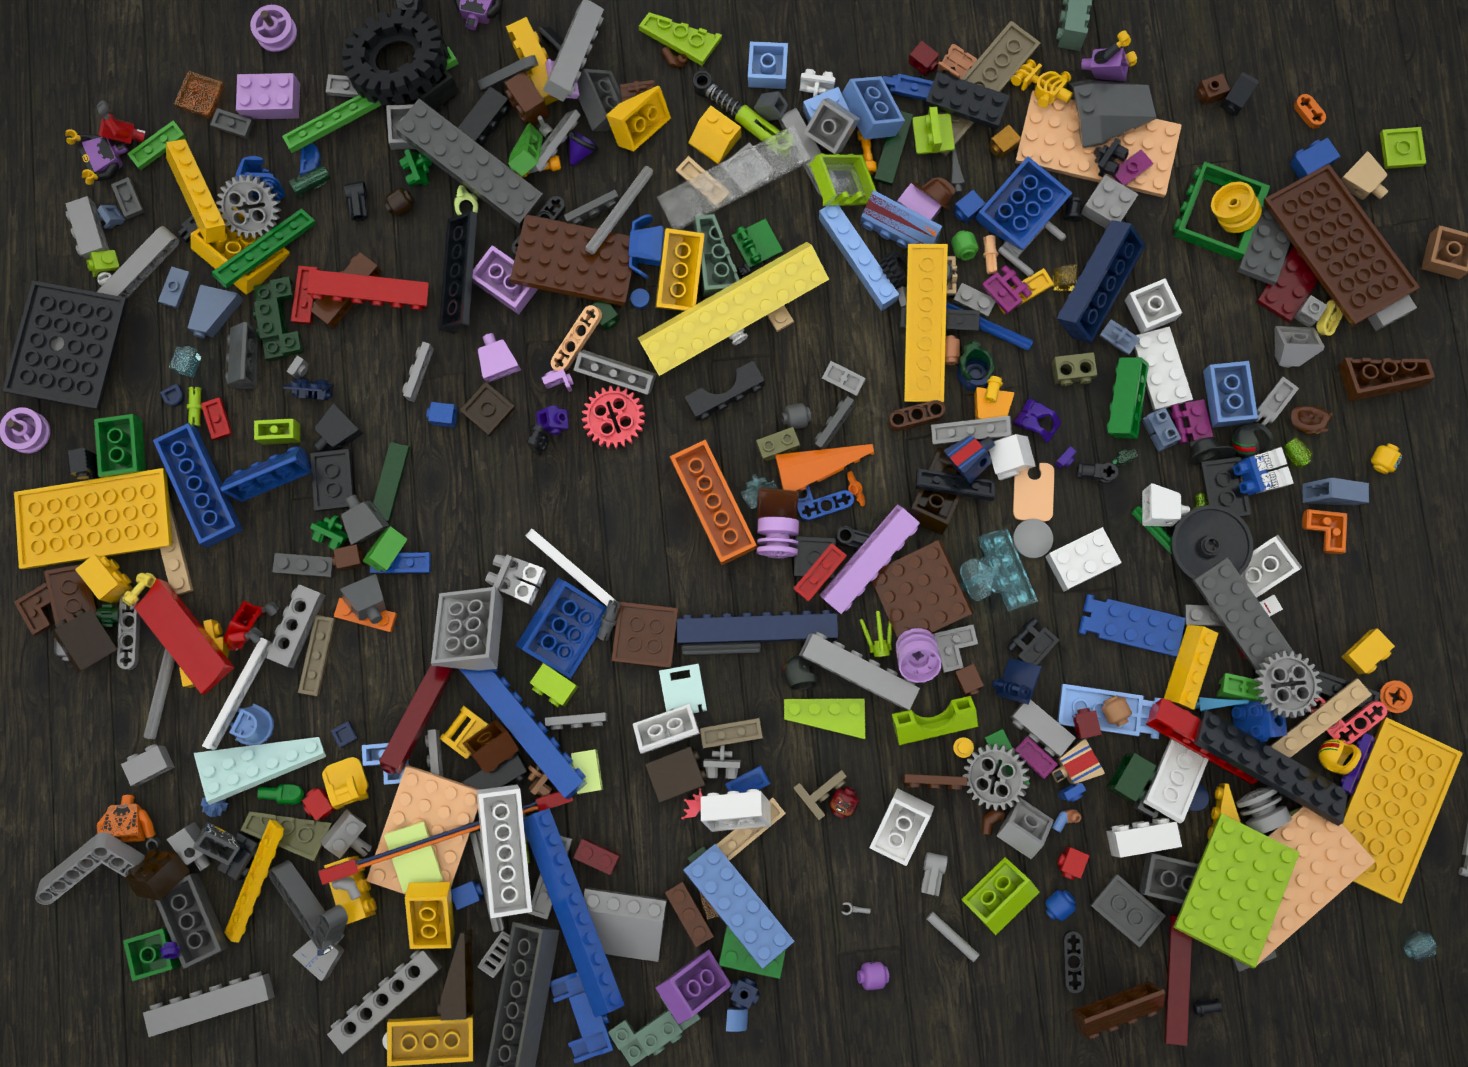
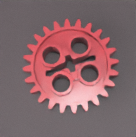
(598, 423)

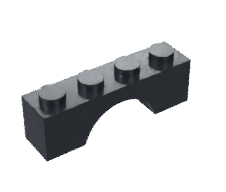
(704, 403)

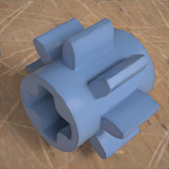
(214, 809)

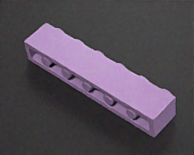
(870, 559)

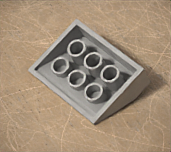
(468, 629)
(627, 922)

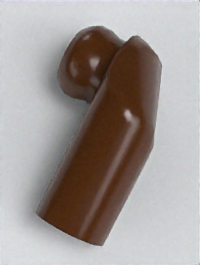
(673, 60)
(990, 818)

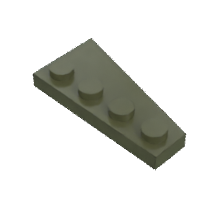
(299, 835)

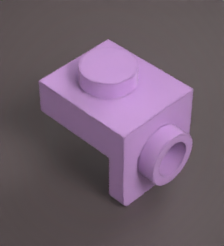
(555, 378)

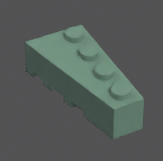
(1074, 24)

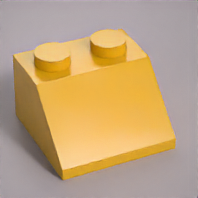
(715, 135)

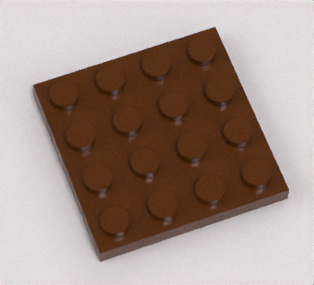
(922, 591)

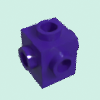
(553, 419)

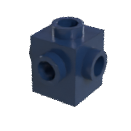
(744, 984)

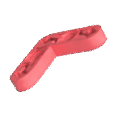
(1340, 726)

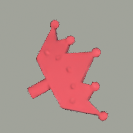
(694, 805)

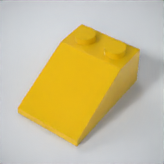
(638, 118)

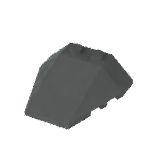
(1110, 109)

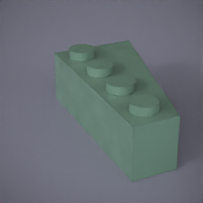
(716, 264)

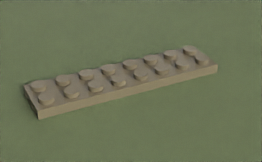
(996, 68)

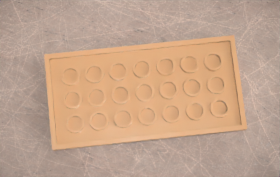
(1054, 143)
(1325, 866)

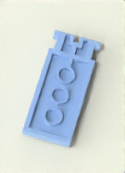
(1077, 697)

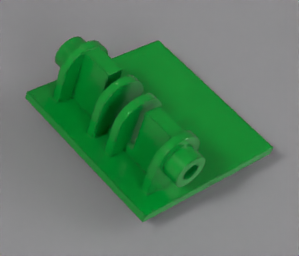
(757, 243)

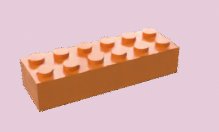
(713, 502)

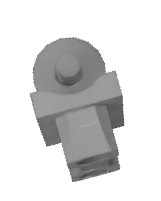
(713, 764)

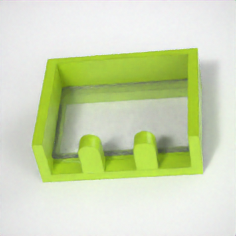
(842, 179)

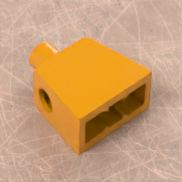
(986, 409)

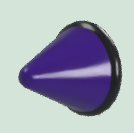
(580, 148)

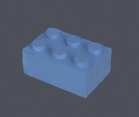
(874, 106)
(1230, 394)

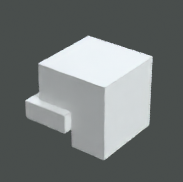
(1011, 456)

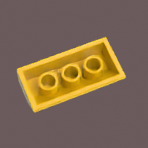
(679, 269)

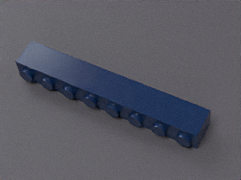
(756, 628)

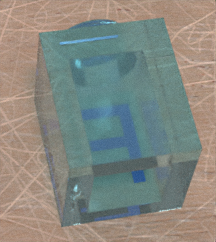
(185, 361)

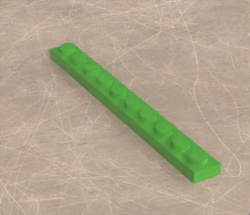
(338, 117)

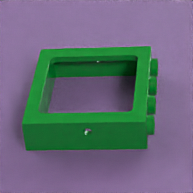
(1220, 177)

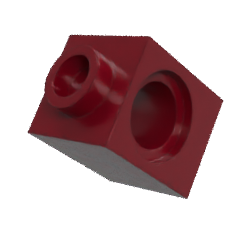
(923, 58)
(1086, 723)

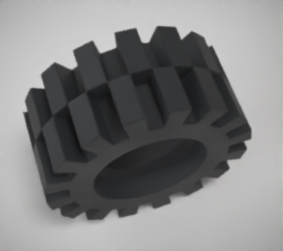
(895, 268)

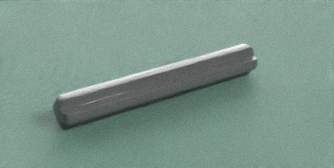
(721, 648)

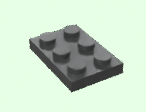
(1127, 910)

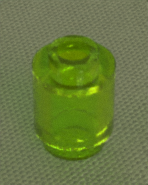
(1298, 452)

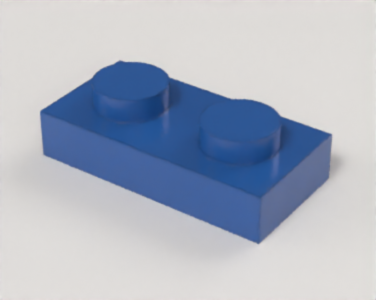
(1072, 792)

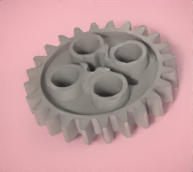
(244, 188)
(1284, 665)
(1013, 782)

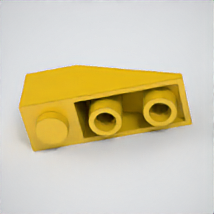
(1224, 805)

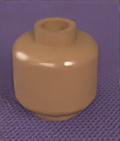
(1116, 710)

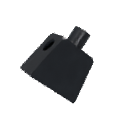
(335, 430)

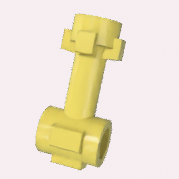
(143, 580)

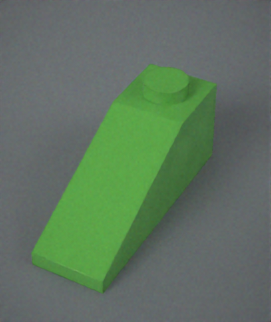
(526, 151)

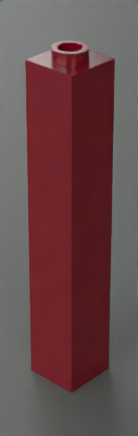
(415, 719)

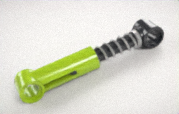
(743, 114)

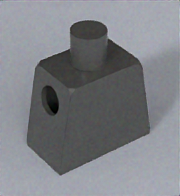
(362, 520)
(365, 599)

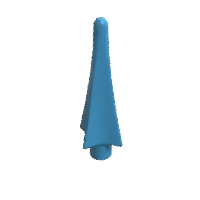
(1211, 703)

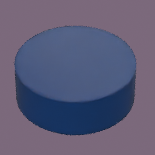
(640, 298)

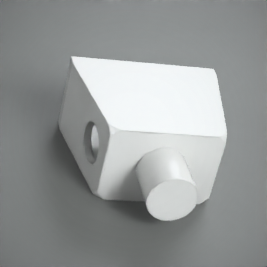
(1161, 506)

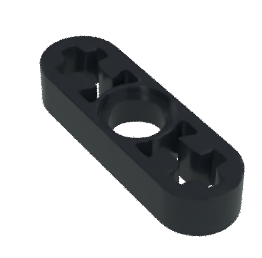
(1069, 977)

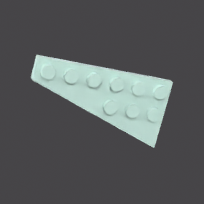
(241, 768)

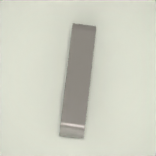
(794, 118)

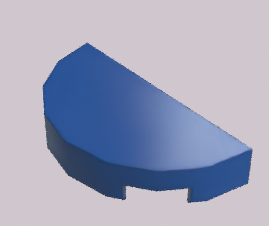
(309, 158)

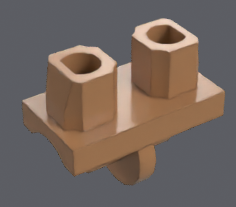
(539, 785)

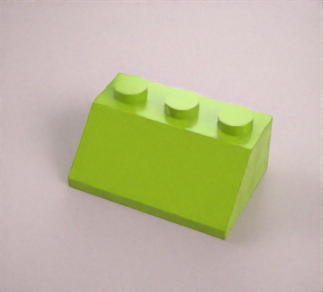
(1000, 895)

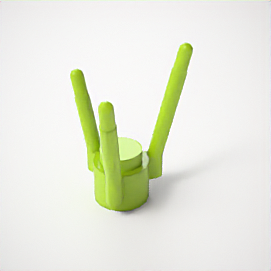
(880, 647)

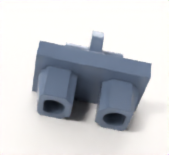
(1119, 337)

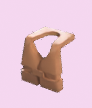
(956, 59)

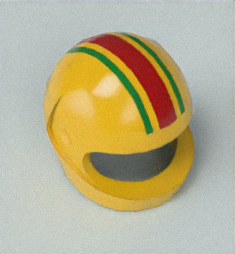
(1335, 752)

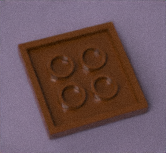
(645, 635)

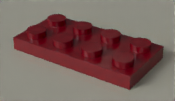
(1291, 289)

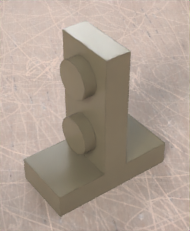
(820, 794)

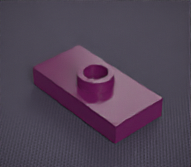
(1133, 168)
(1036, 757)

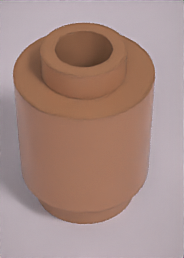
(952, 350)

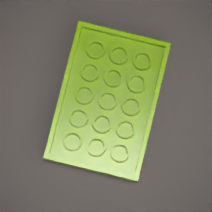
(1237, 890)

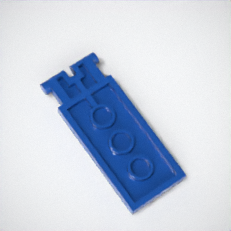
(1133, 625)

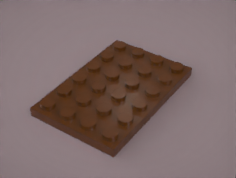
(555, 259)

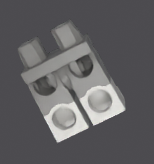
(509, 578)

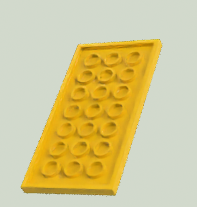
(93, 518)
(1398, 804)

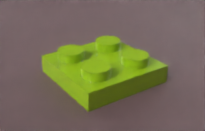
(1402, 147)

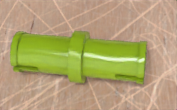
(194, 406)

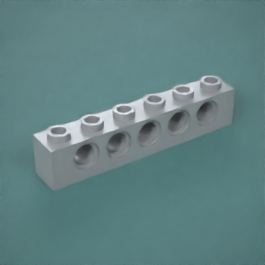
(340, 1033)

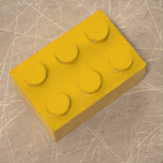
(360, 907)
(429, 915)

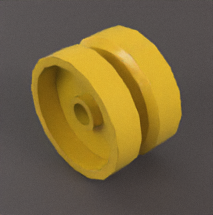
(1236, 207)

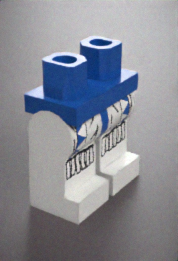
(1256, 474)

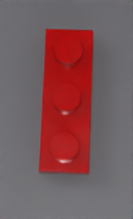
(302, 301)
(820, 572)

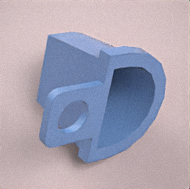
(253, 725)

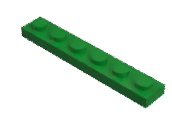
(263, 248)

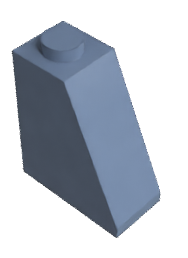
(212, 310)
(1336, 492)

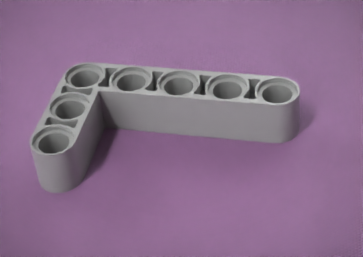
(100, 849)

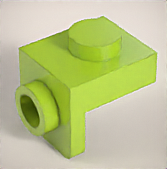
(102, 262)

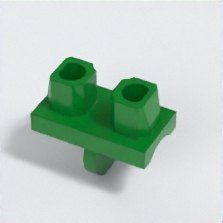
(418, 166)
(331, 529)

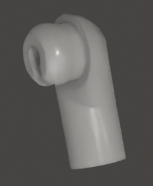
(347, 884)

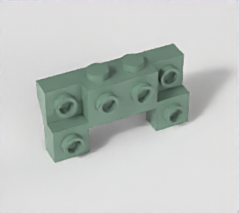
(650, 1037)

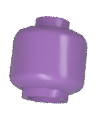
(873, 975)

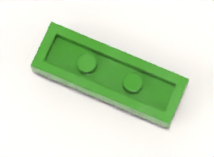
(155, 145)

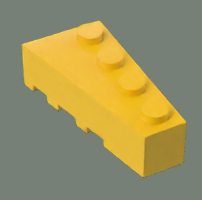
(527, 44)

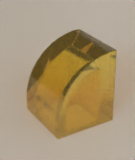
(1065, 277)

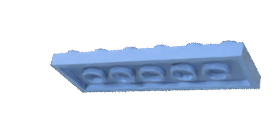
(738, 906)

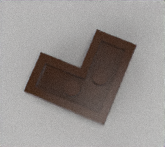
(32, 609)

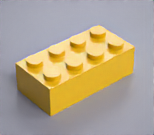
(429, 1041)

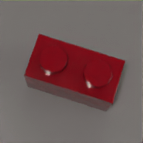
(597, 856)

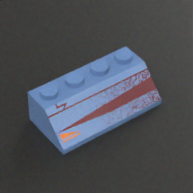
(898, 222)

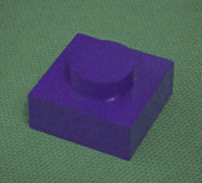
(1066, 459)

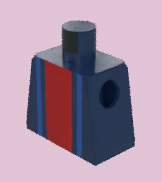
(970, 456)

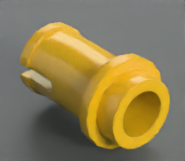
(994, 384)

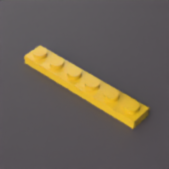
(253, 882)

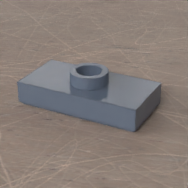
(174, 287)

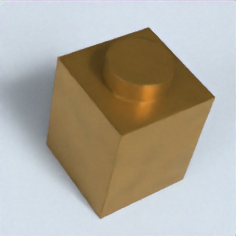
(1004, 142)

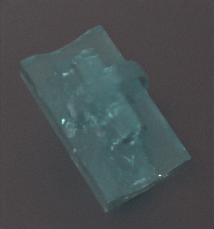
(750, 495)

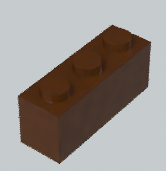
(689, 913)

